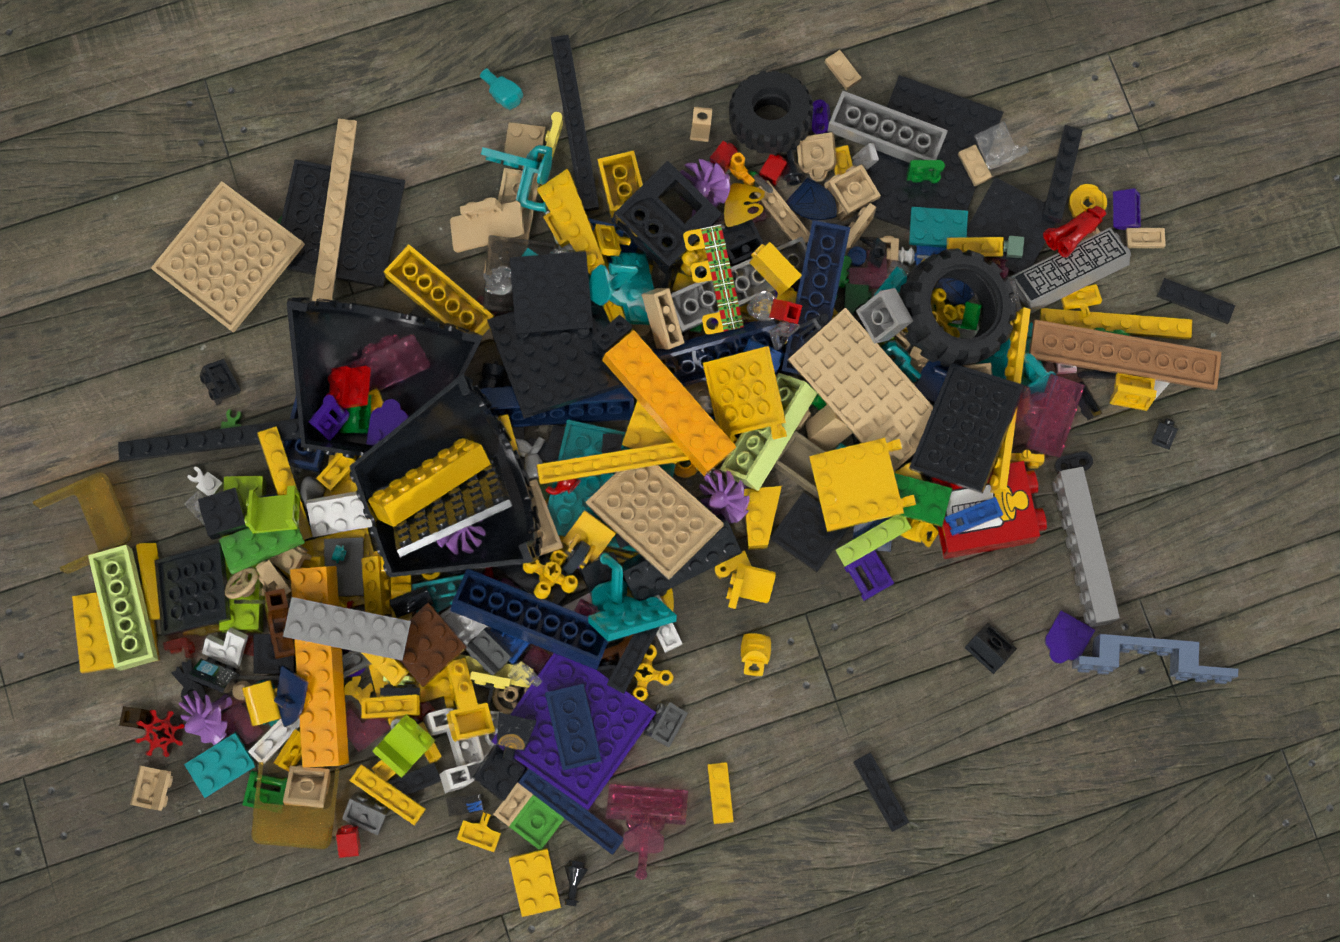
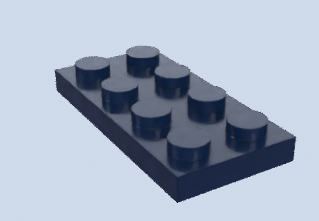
(573, 727)

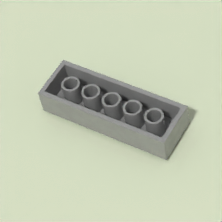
(886, 128)
(346, 628)

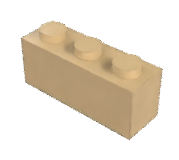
(663, 318)

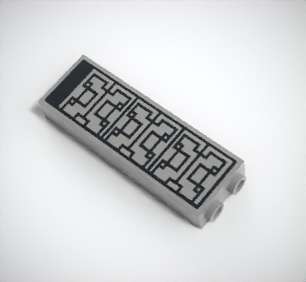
(1062, 276)

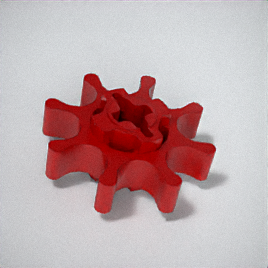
(163, 724)

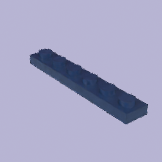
(572, 811)

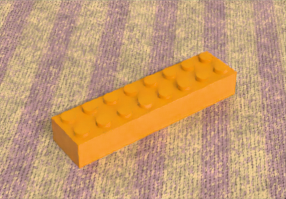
(668, 403)

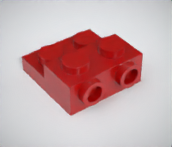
(350, 385)

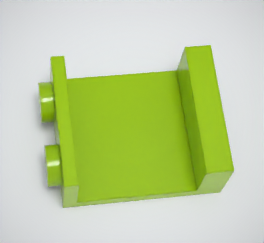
(273, 512)
(403, 745)

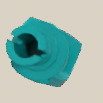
(503, 90)
(902, 359)

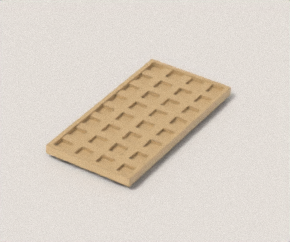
(863, 386)

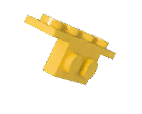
(376, 587)

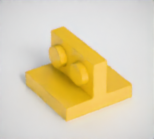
(1133, 392)

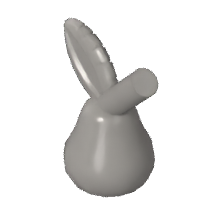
(531, 456)
(311, 489)

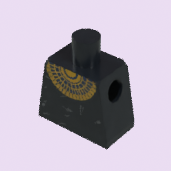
(513, 734)

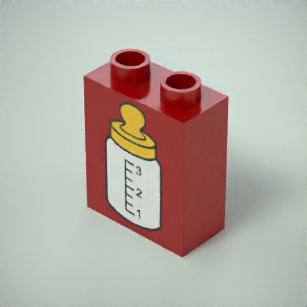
(1016, 527)

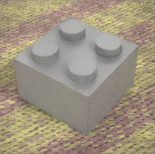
(884, 315)

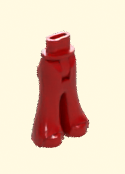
(1072, 233)

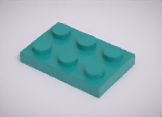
(934, 226)
(220, 765)

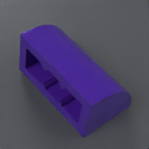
(1126, 209)

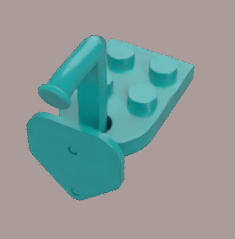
(531, 167)

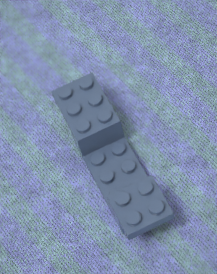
(1183, 657)

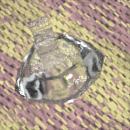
(499, 281)
(761, 306)

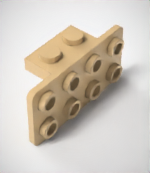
(485, 219)

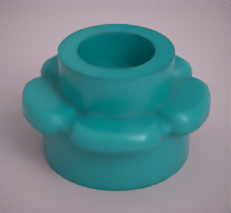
(339, 553)

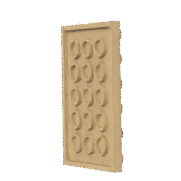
(655, 516)

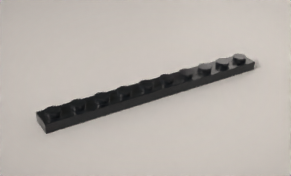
(574, 122)
(204, 440)

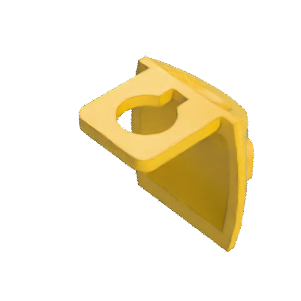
(919, 532)
(755, 650)

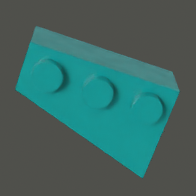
(441, 591)

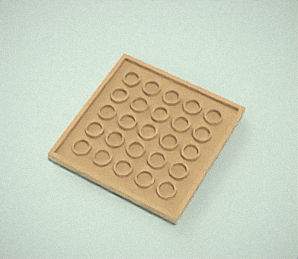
(227, 256)

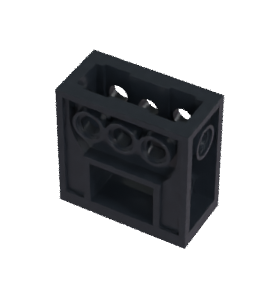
(659, 218)

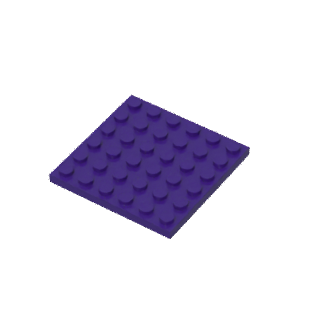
(615, 718)

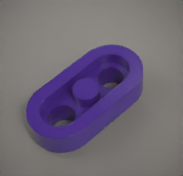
(820, 119)

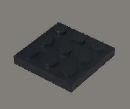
(805, 533)

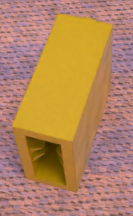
(774, 267)

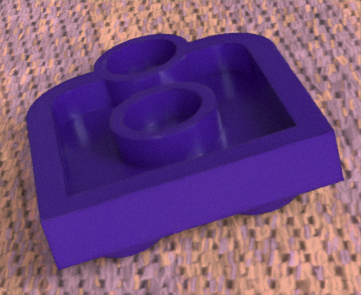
(384, 420)
(1067, 638)

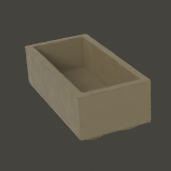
(796, 463)

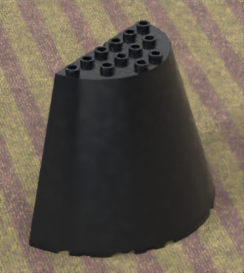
(335, 334)
(449, 416)

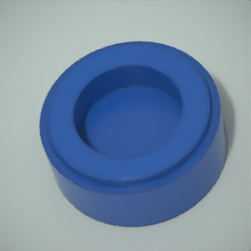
(857, 255)

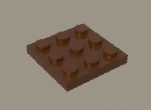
(430, 645)

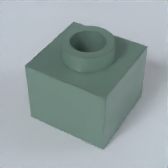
(1014, 246)

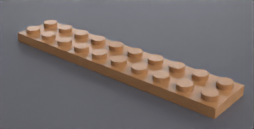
(1125, 355)

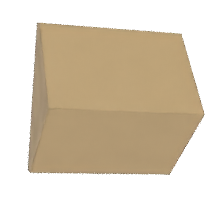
(826, 429)

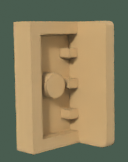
(291, 559)

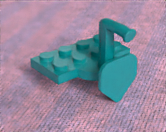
(624, 285)
(1033, 372)
(623, 614)

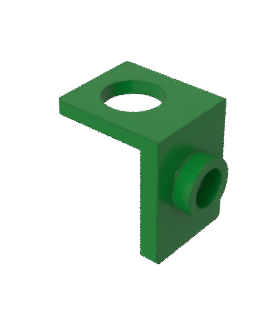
(970, 317)

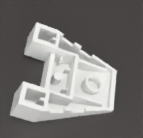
(467, 752)

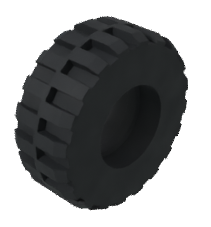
(776, 90)

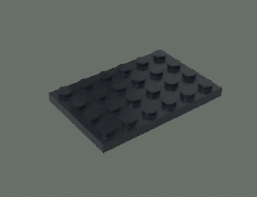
(967, 427)

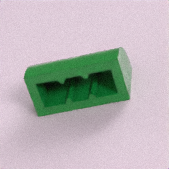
(358, 420)

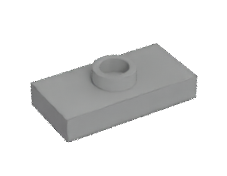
(866, 156)

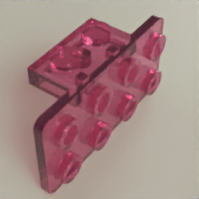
(392, 360)

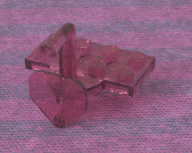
(1050, 415)
(645, 816)

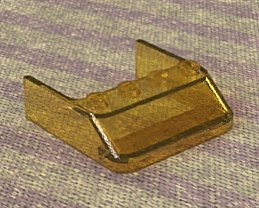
(100, 510)
(292, 824)

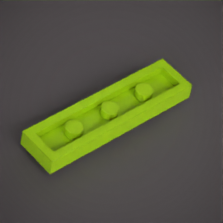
(873, 539)

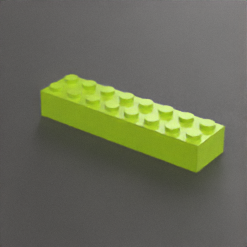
(245, 617)

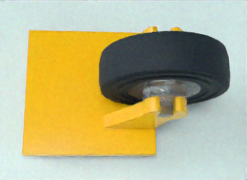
(588, 539)

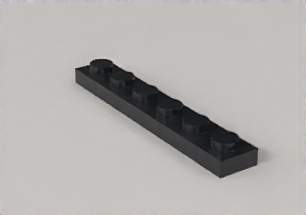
(1062, 174)

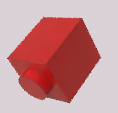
(723, 155)
(773, 169)
(785, 311)
(348, 841)

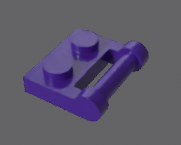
(325, 422)
(875, 573)

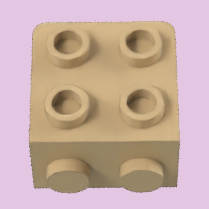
(151, 788)

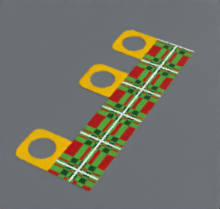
(720, 273)

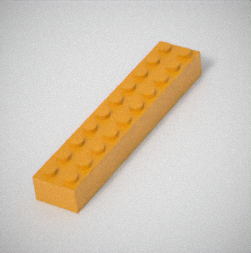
(324, 711)

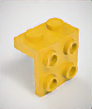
(750, 584)

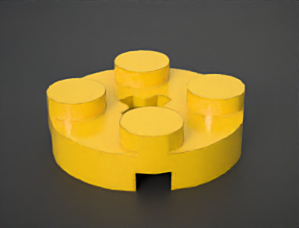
(1084, 192)

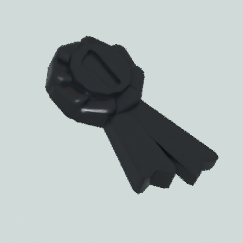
(188, 685)

